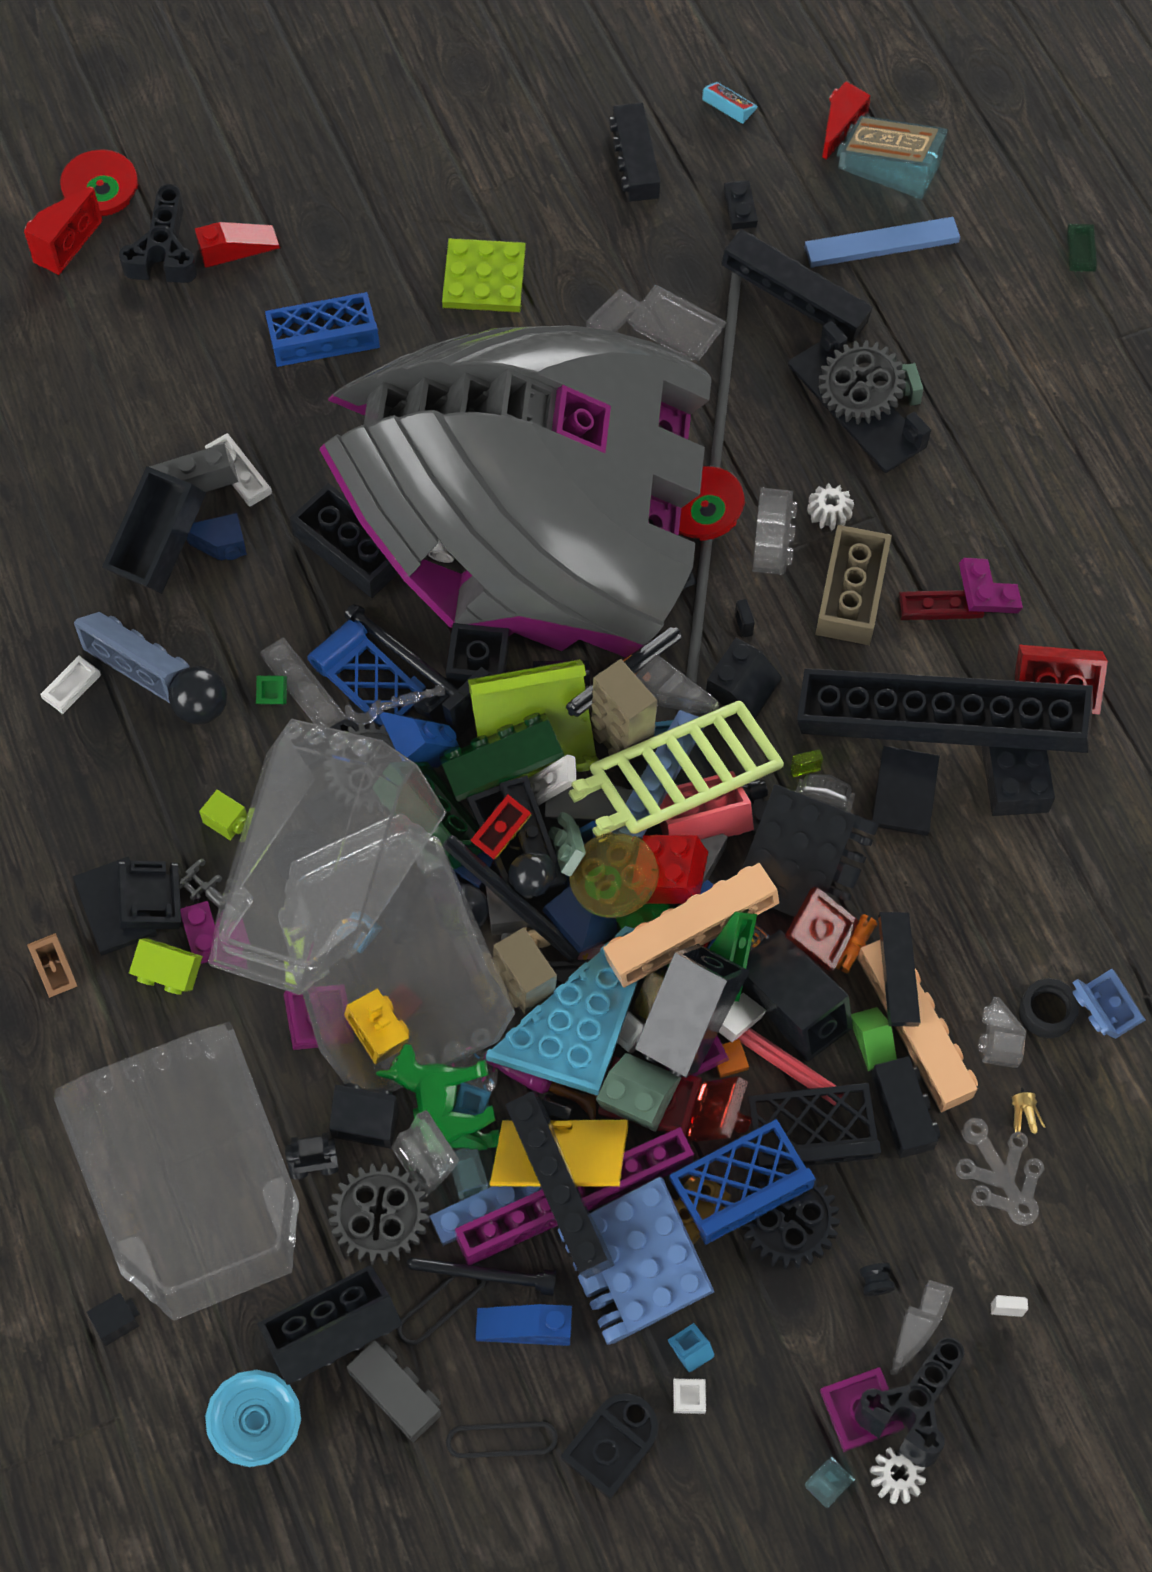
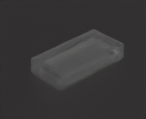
(614, 312)

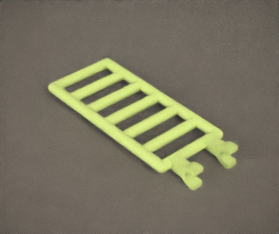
(624, 817)

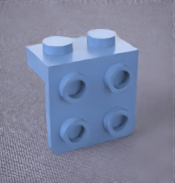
(1109, 1003)

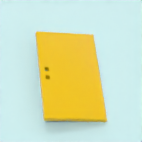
(590, 1149)

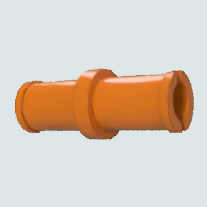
(856, 942)

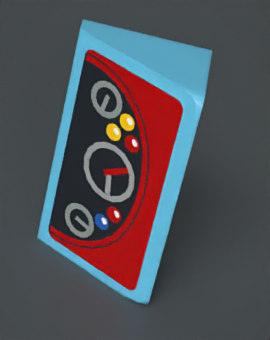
(728, 102)

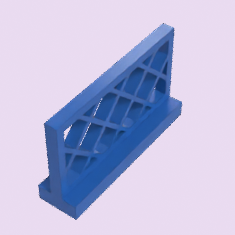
(324, 342)
(753, 1205)

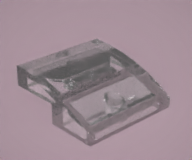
(425, 1153)

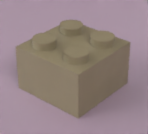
(524, 970)

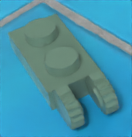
(567, 844)

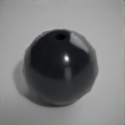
(197, 695)

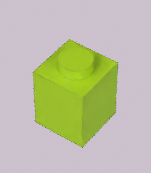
(223, 815)

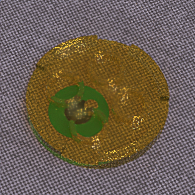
(615, 875)

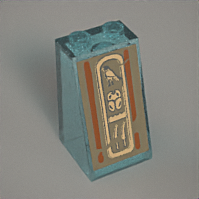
(893, 153)

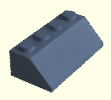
(129, 652)

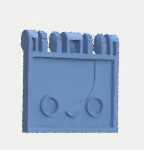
(652, 1259)

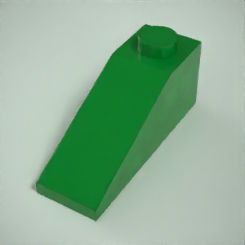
(736, 939)

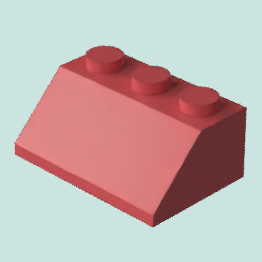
(723, 815)

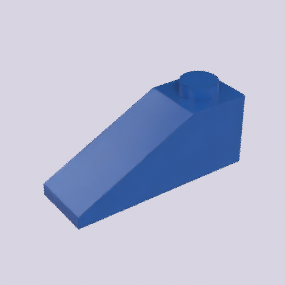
(525, 1324)

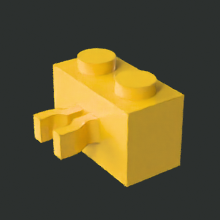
(377, 1025)

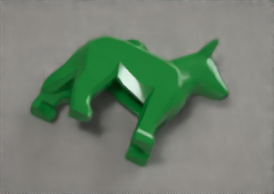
(437, 1093)

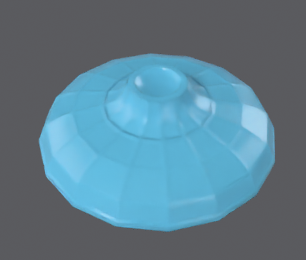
(253, 1418)

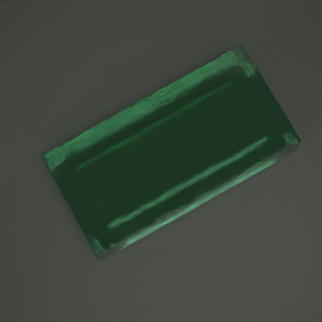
(1081, 247)

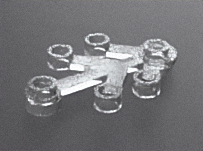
(1002, 1175)

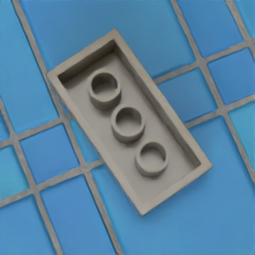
(853, 585)
(621, 709)

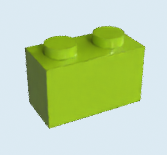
(165, 965)

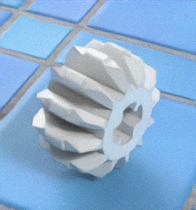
(830, 506)
(900, 1487)

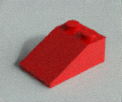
(63, 229)

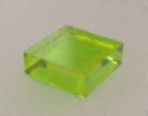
(806, 763)

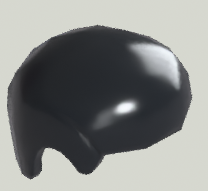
(532, 874)

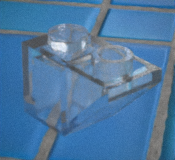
(1004, 1036)

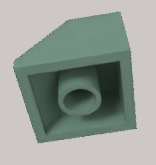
(638, 1091)

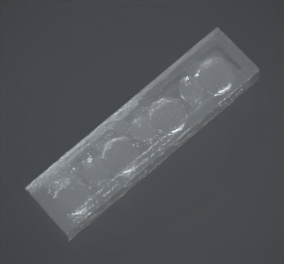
(302, 684)

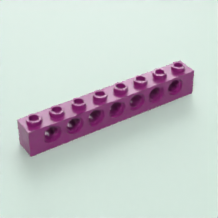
(534, 1216)

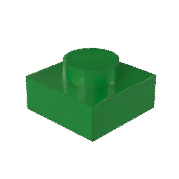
(271, 690)

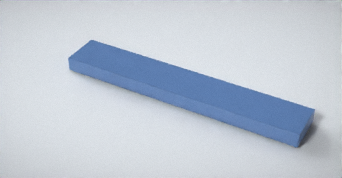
(882, 242)

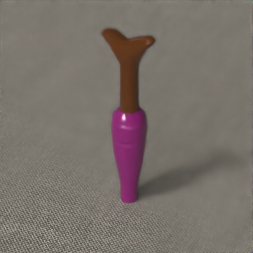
(585, 1100)

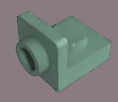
(913, 384)

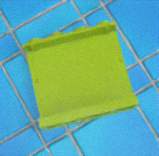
(541, 690)

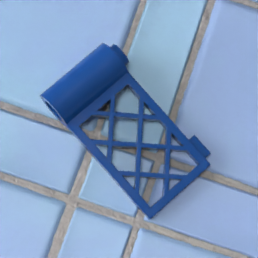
(343, 648)

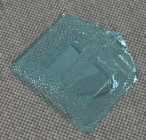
(829, 1482)

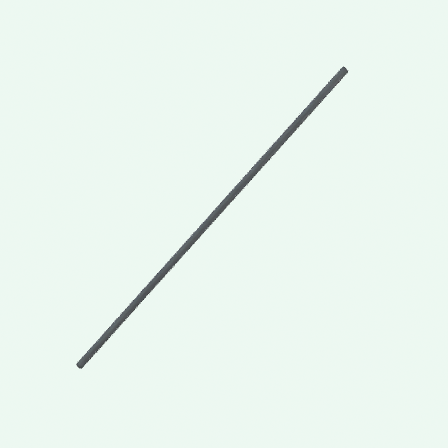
(716, 455)

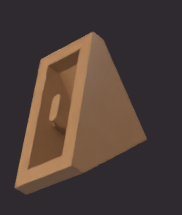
(52, 965)

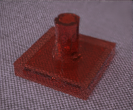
(822, 928)
(718, 1110)

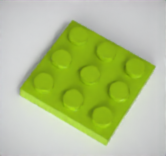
(484, 275)

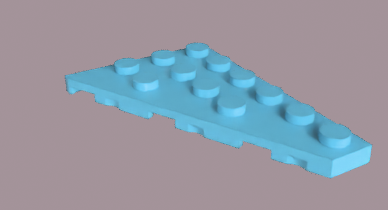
(572, 1031)

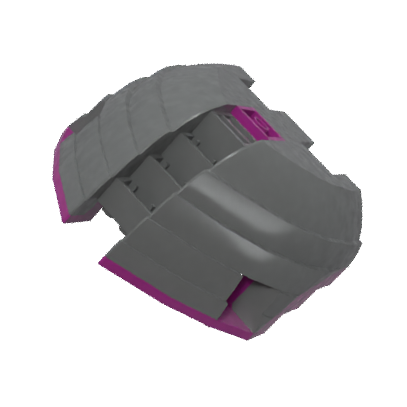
(536, 474)

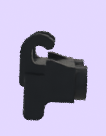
(311, 1155)

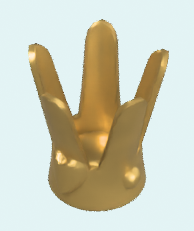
(1025, 1103)

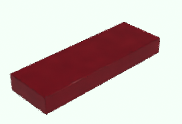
(935, 605)

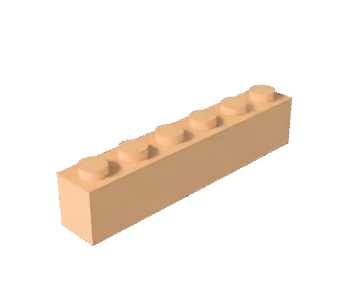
(689, 924)
(927, 1044)

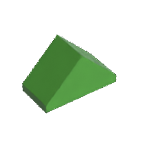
(874, 1037)

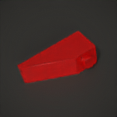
(846, 107)
(233, 241)

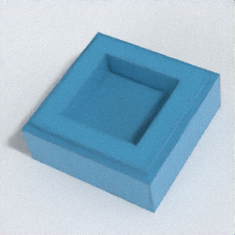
(471, 1099)

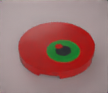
(107, 173)
(715, 508)

